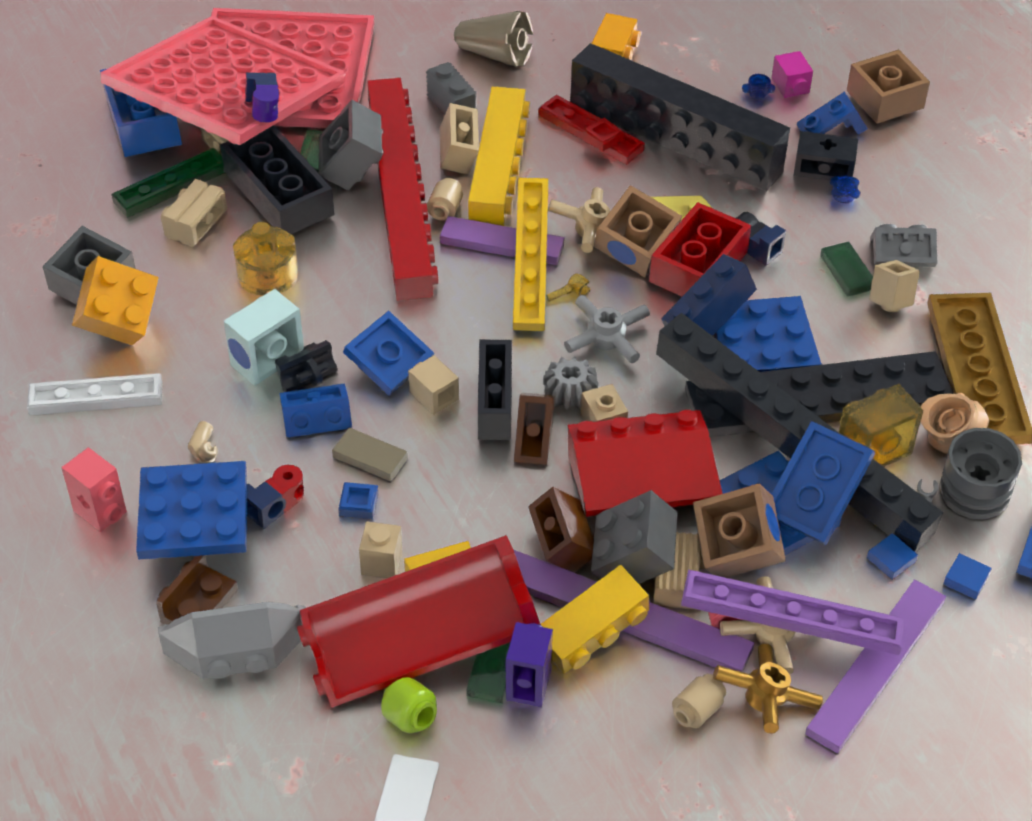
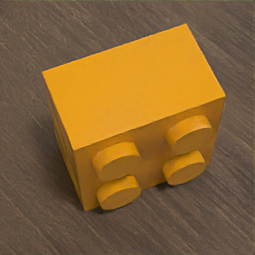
(115, 301)

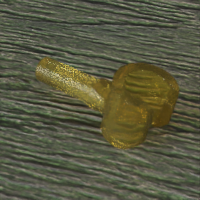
(576, 284)

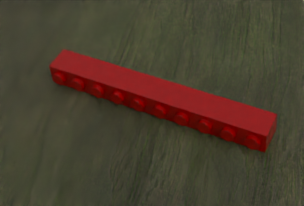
(402, 193)

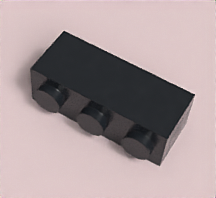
(494, 389)

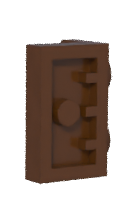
(194, 590)

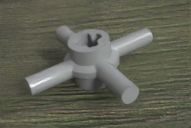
(607, 328)

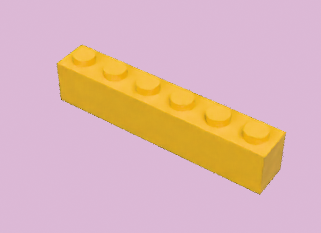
(497, 156)

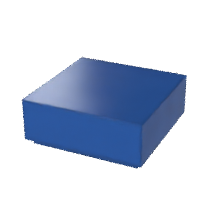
(358, 500)
(892, 556)
(967, 576)

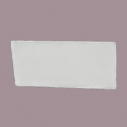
(407, 789)

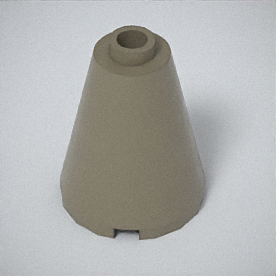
(497, 37)

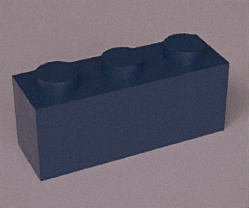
(715, 295)

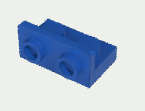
(316, 410)

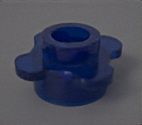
(758, 86)
(845, 189)

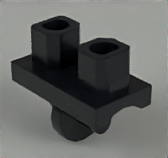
(306, 366)

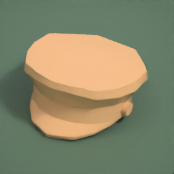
(950, 415)

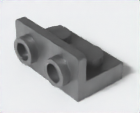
(910, 245)

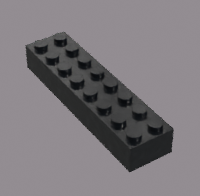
(679, 116)

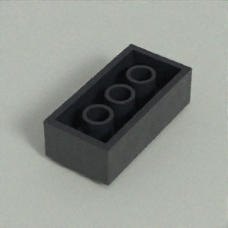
(278, 181)

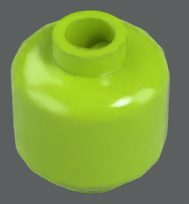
(409, 705)

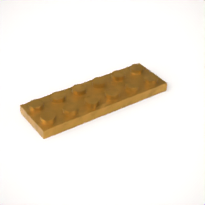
(979, 359)

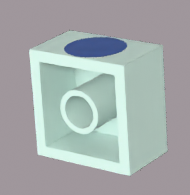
(262, 335)

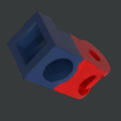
(275, 495)

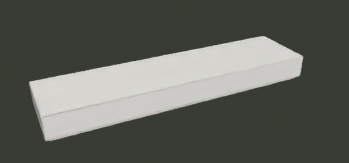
(94, 394)

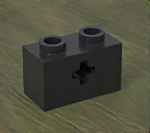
(825, 156)

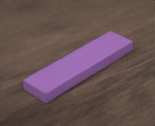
(492, 238)

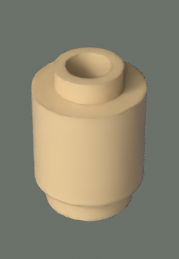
(445, 199)
(698, 701)

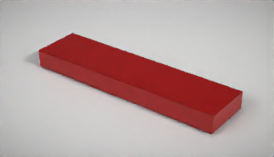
(575, 120)

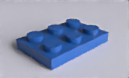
(820, 482)

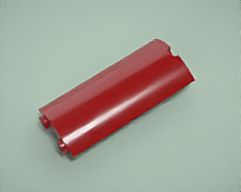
(416, 621)

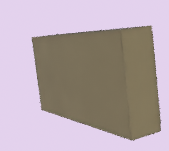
(370, 454)

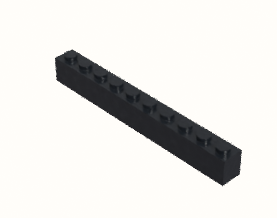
(783, 422)

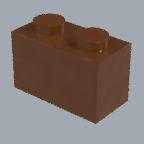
(562, 529)

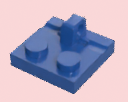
(387, 352)

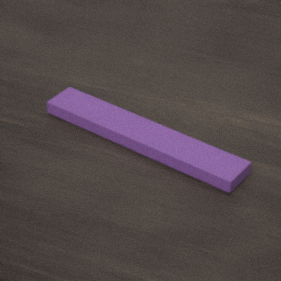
(793, 612)
(873, 671)

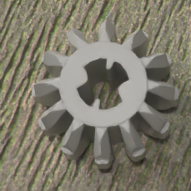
(568, 380)

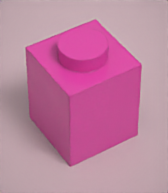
(792, 74)

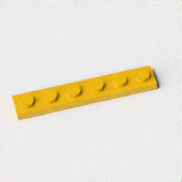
(530, 255)

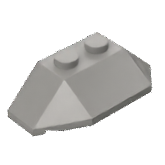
(232, 638)

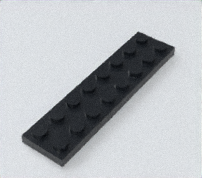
(833, 386)

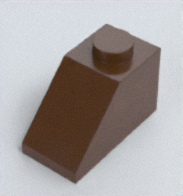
(534, 428)

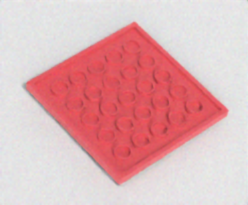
(327, 37)
(203, 77)

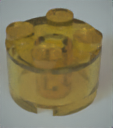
(265, 259)

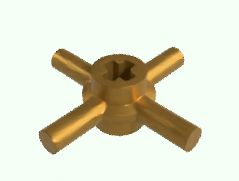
(767, 688)

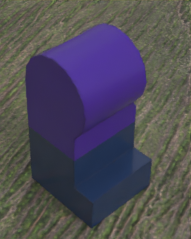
(264, 94)

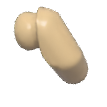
(199, 443)

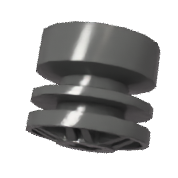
(980, 473)

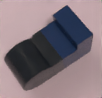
(764, 241)

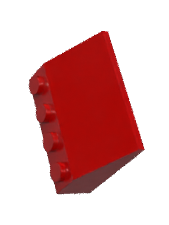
(642, 454)

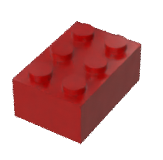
(696, 246)

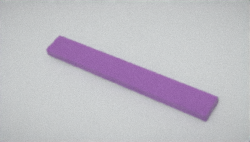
(659, 627)

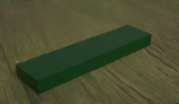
(168, 182)

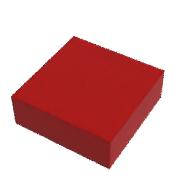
(603, 134)

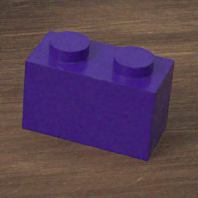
(528, 664)

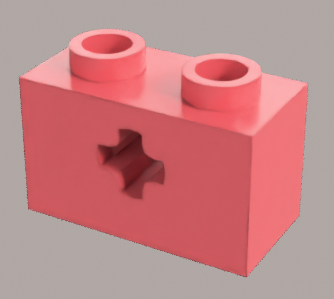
(94, 489)

